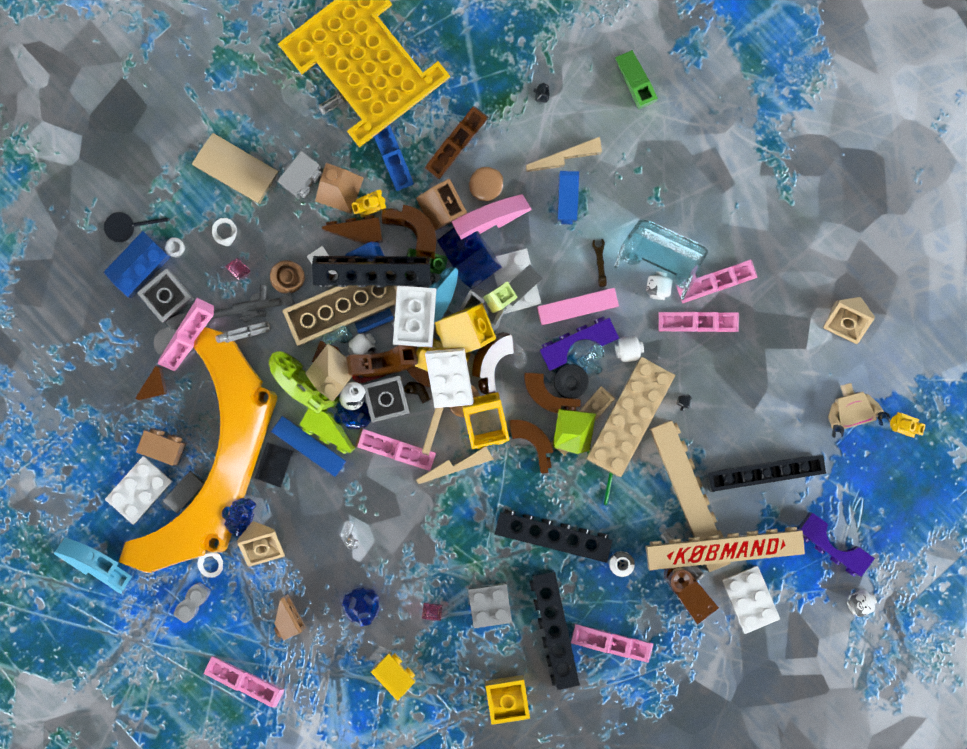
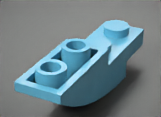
(445, 291)
(93, 562)

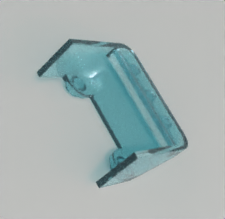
(664, 250)

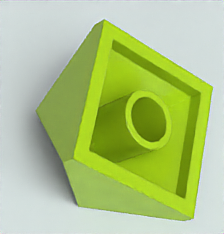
(574, 431)

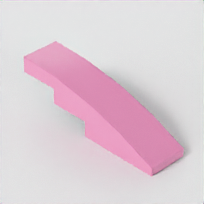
(493, 214)
(720, 280)
(698, 322)
(612, 643)

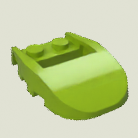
(290, 375)

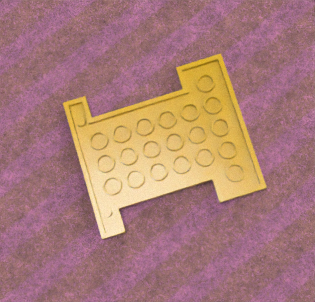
(362, 63)

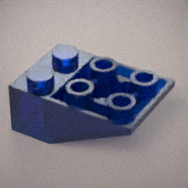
(470, 257)

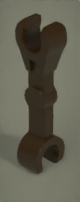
(602, 282)

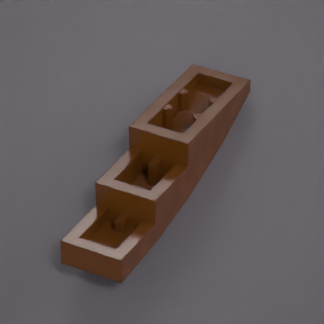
(456, 142)

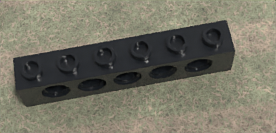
(378, 264)
(766, 472)
(599, 553)
(570, 677)

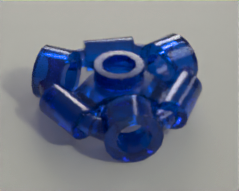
(343, 414)
(238, 515)
(361, 606)

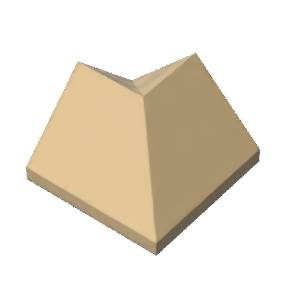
(849, 319)
(259, 544)

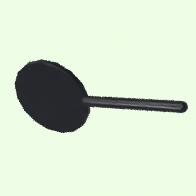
(120, 226)

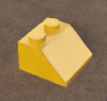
(394, 675)

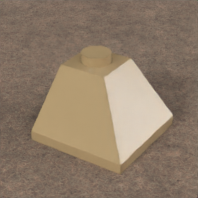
(329, 372)

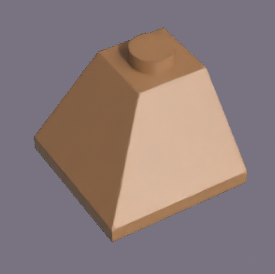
(338, 188)
(287, 619)

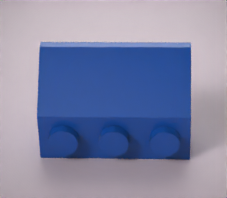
(136, 264)

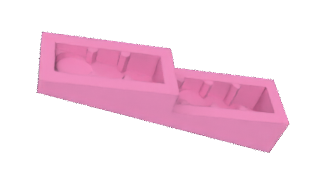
(577, 306)
(188, 331)
(394, 449)
(244, 682)

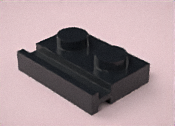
(274, 464)

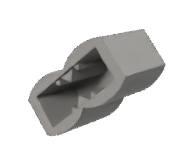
(194, 598)

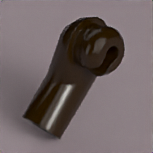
(417, 389)

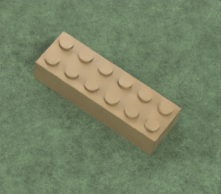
(337, 308)
(630, 417)

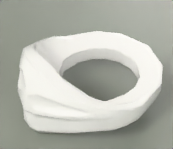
(227, 242)
(201, 567)

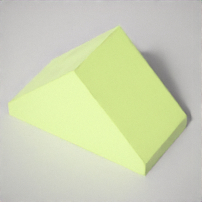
(500, 297)

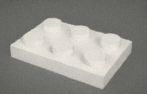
(513, 265)
(414, 316)
(449, 378)
(138, 490)
(751, 599)

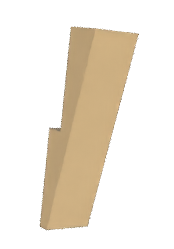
(556, 160)
(446, 468)

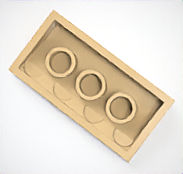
(235, 168)

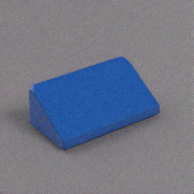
(374, 321)

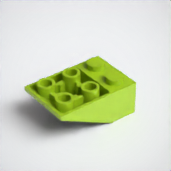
(327, 428)

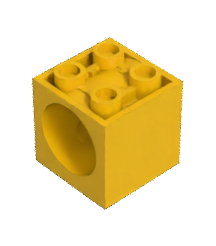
(465, 329)
(507, 699)

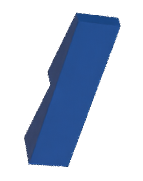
(393, 158)
(308, 446)

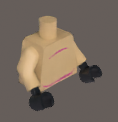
(854, 410)

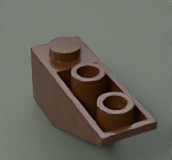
(358, 231)

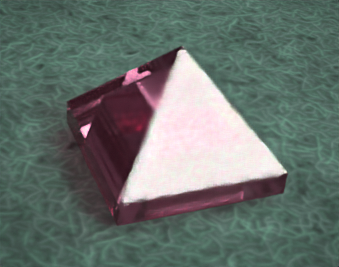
(237, 269)
(432, 612)

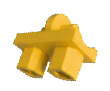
(369, 204)
(906, 425)

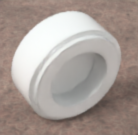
(174, 247)

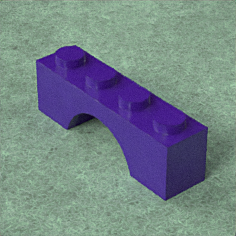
(556, 353)
(854, 559)

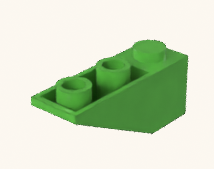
(636, 80)

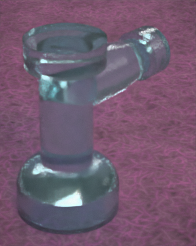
(342, 334)
(597, 353)

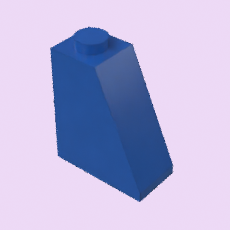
(568, 197)

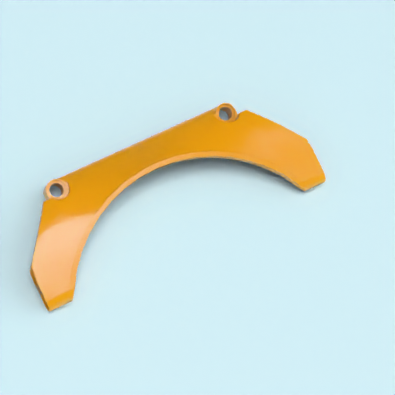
(242, 432)

